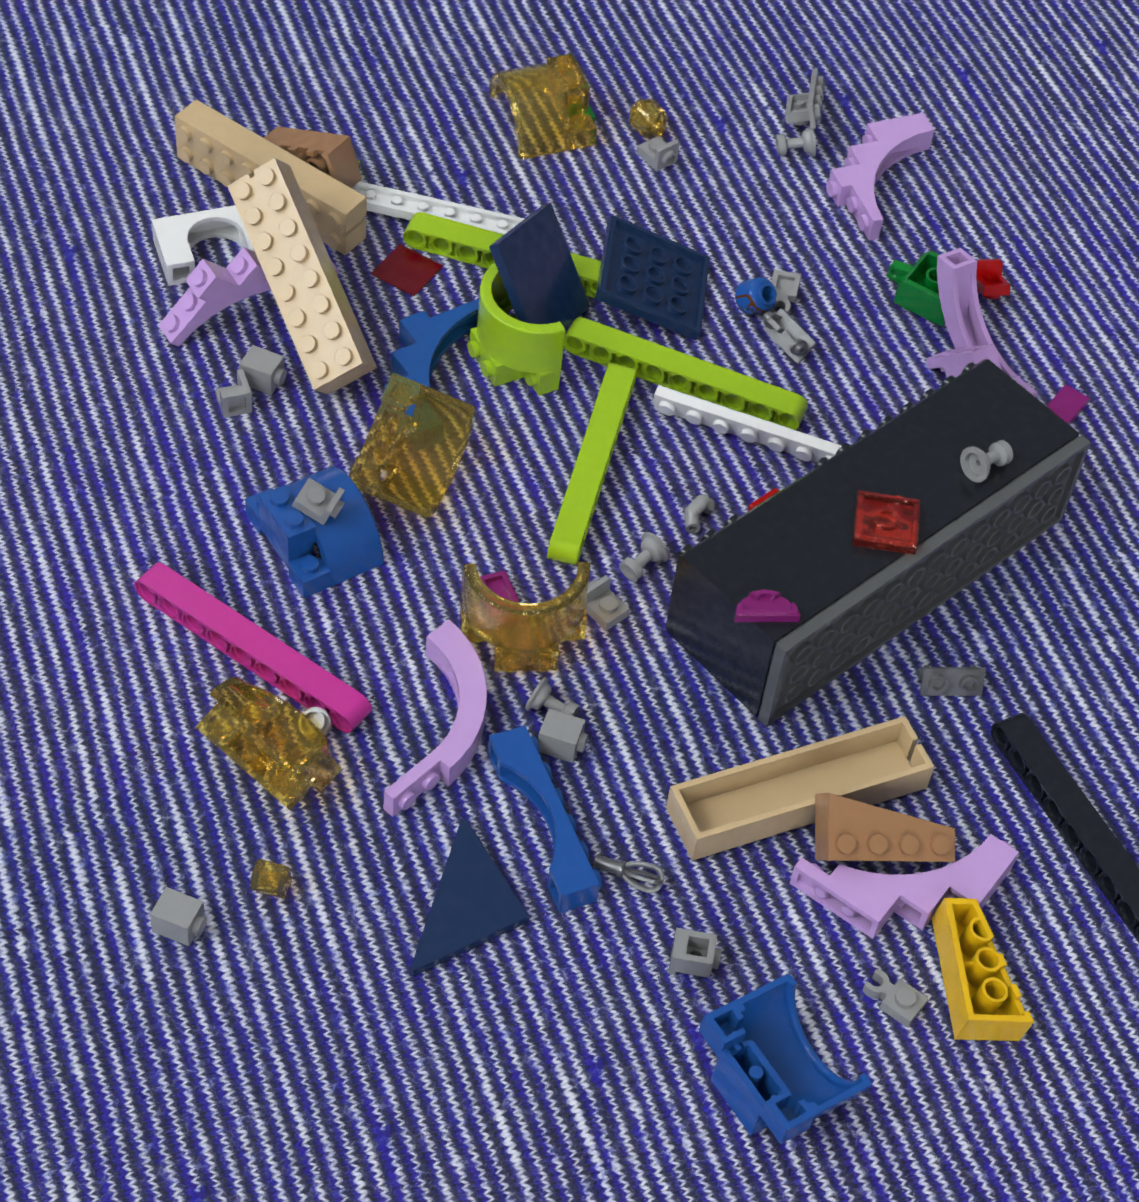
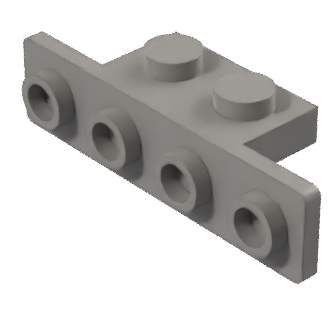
(806, 106)

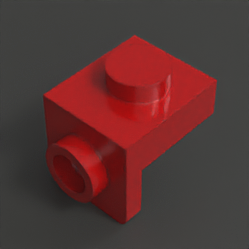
(990, 280)

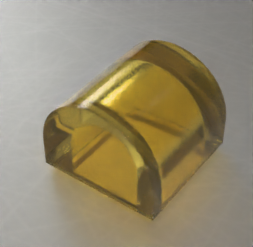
(271, 878)

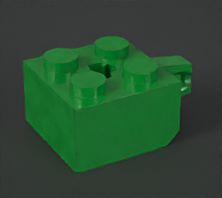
(918, 287)

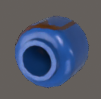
(755, 296)

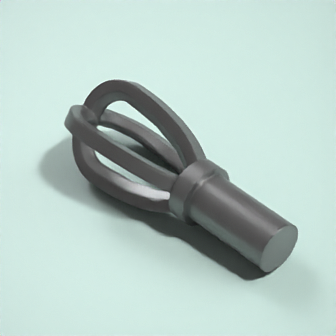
(624, 870)

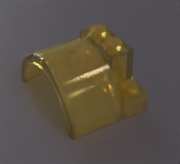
(548, 106)
(415, 451)
(523, 633)

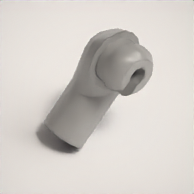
(692, 512)

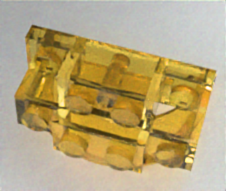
(269, 741)

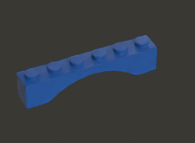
(519, 765)

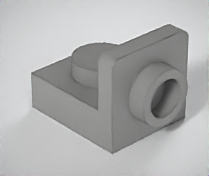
(659, 153)
(318, 501)
(604, 605)

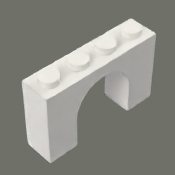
(179, 233)

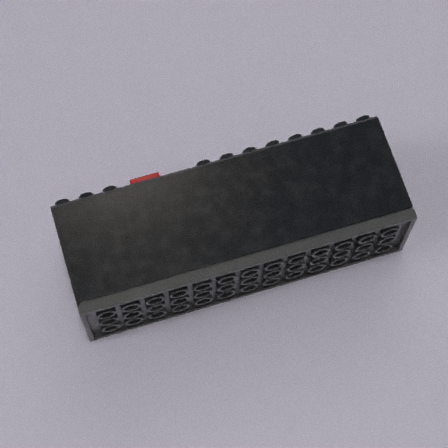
(862, 595)

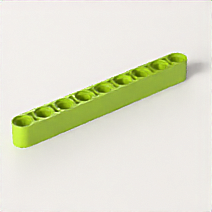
(472, 245)
(685, 373)
(592, 464)

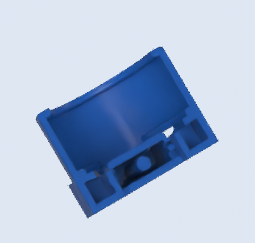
(346, 543)
(769, 1065)

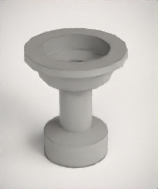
(806, 141)
(977, 463)
(652, 549)
(542, 697)

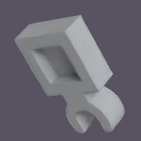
(786, 288)
(899, 1000)

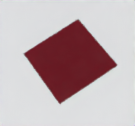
(406, 270)

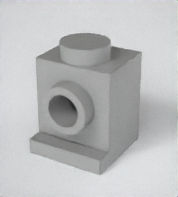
(694, 953)

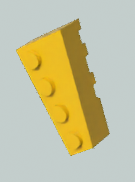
(974, 975)

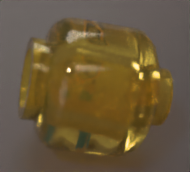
(648, 118)

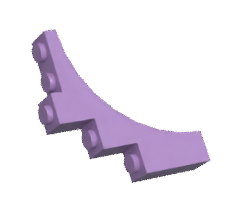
(881, 147)
(213, 290)

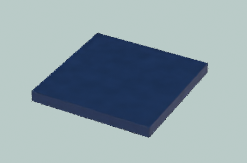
(540, 271)
(653, 277)

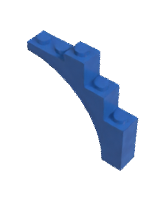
(428, 339)

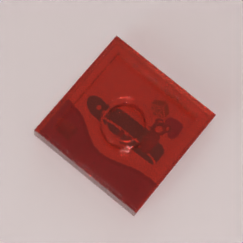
(886, 522)

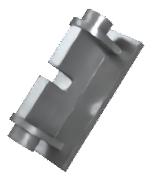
(788, 334)
(951, 680)

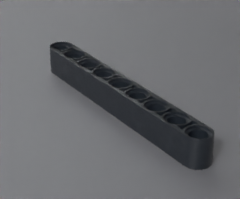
(1071, 815)

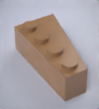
(322, 150)
(870, 833)

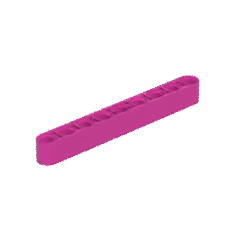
(252, 646)

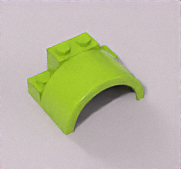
(511, 347)

